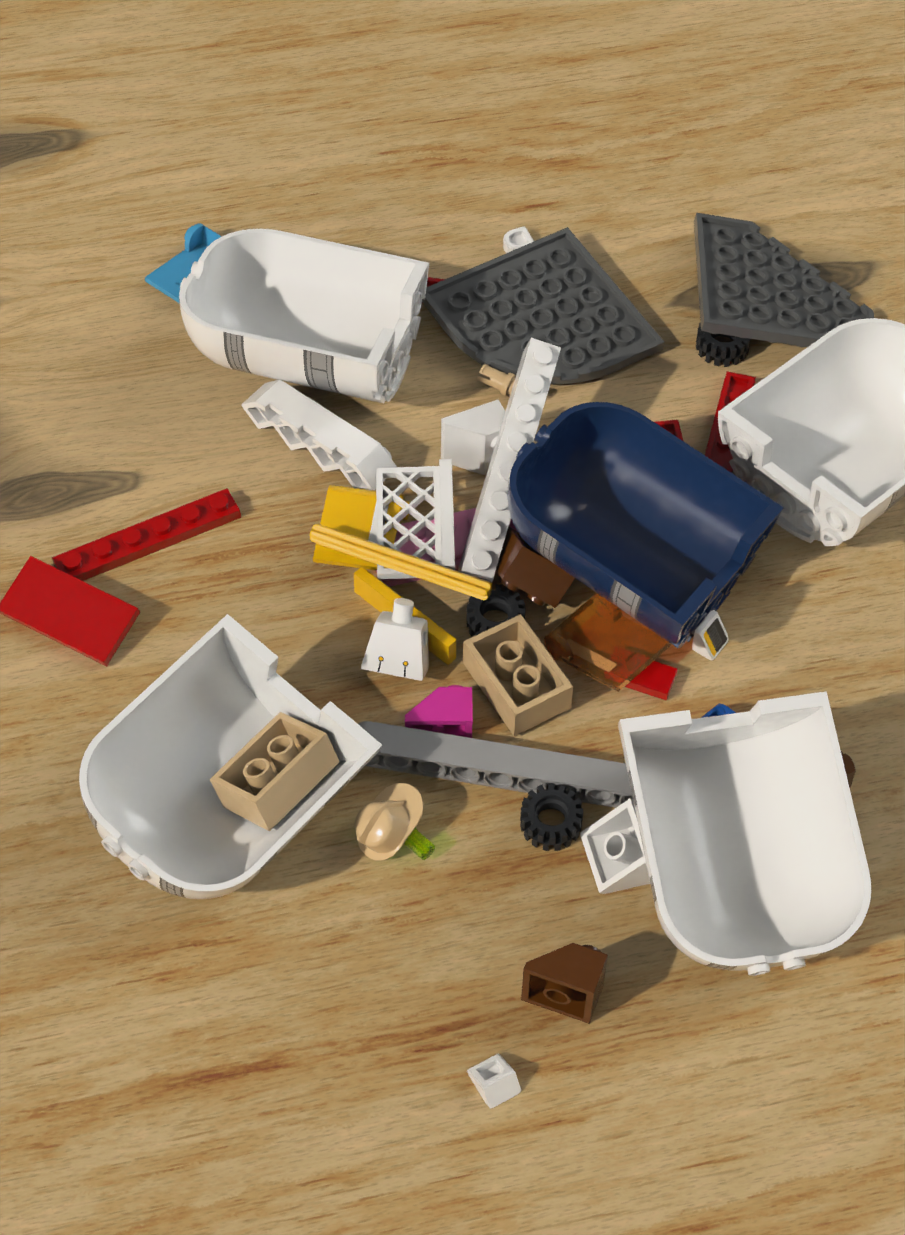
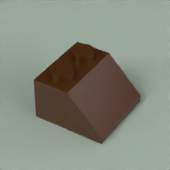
(531, 572)
(566, 980)

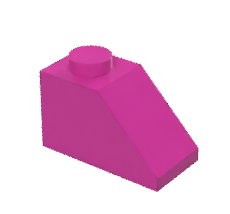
(444, 711)

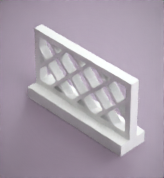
(442, 513)

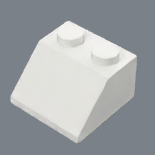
(472, 436)
(616, 850)

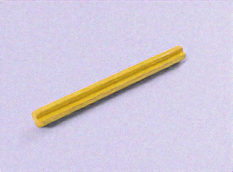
(401, 562)

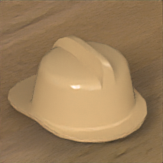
(388, 821)

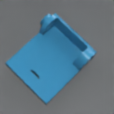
(170, 275)

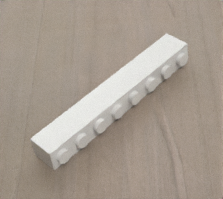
(517, 428)

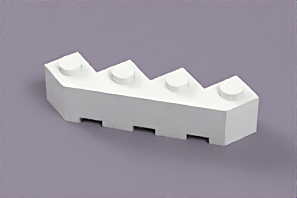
(326, 436)

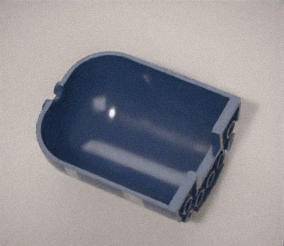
(637, 515)

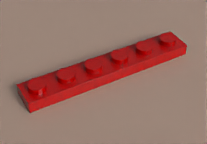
(149, 536)

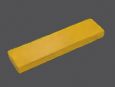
(382, 599)

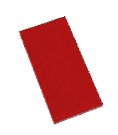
(68, 610)

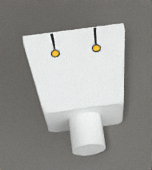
(398, 643)

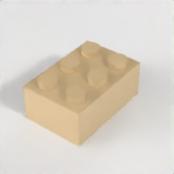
(517, 674)
(275, 771)

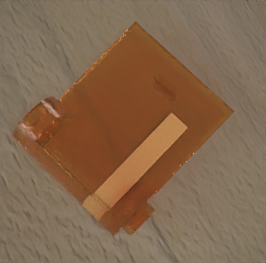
(604, 643)

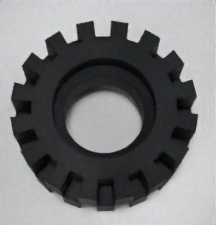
(721, 351)
(497, 600)
(556, 800)

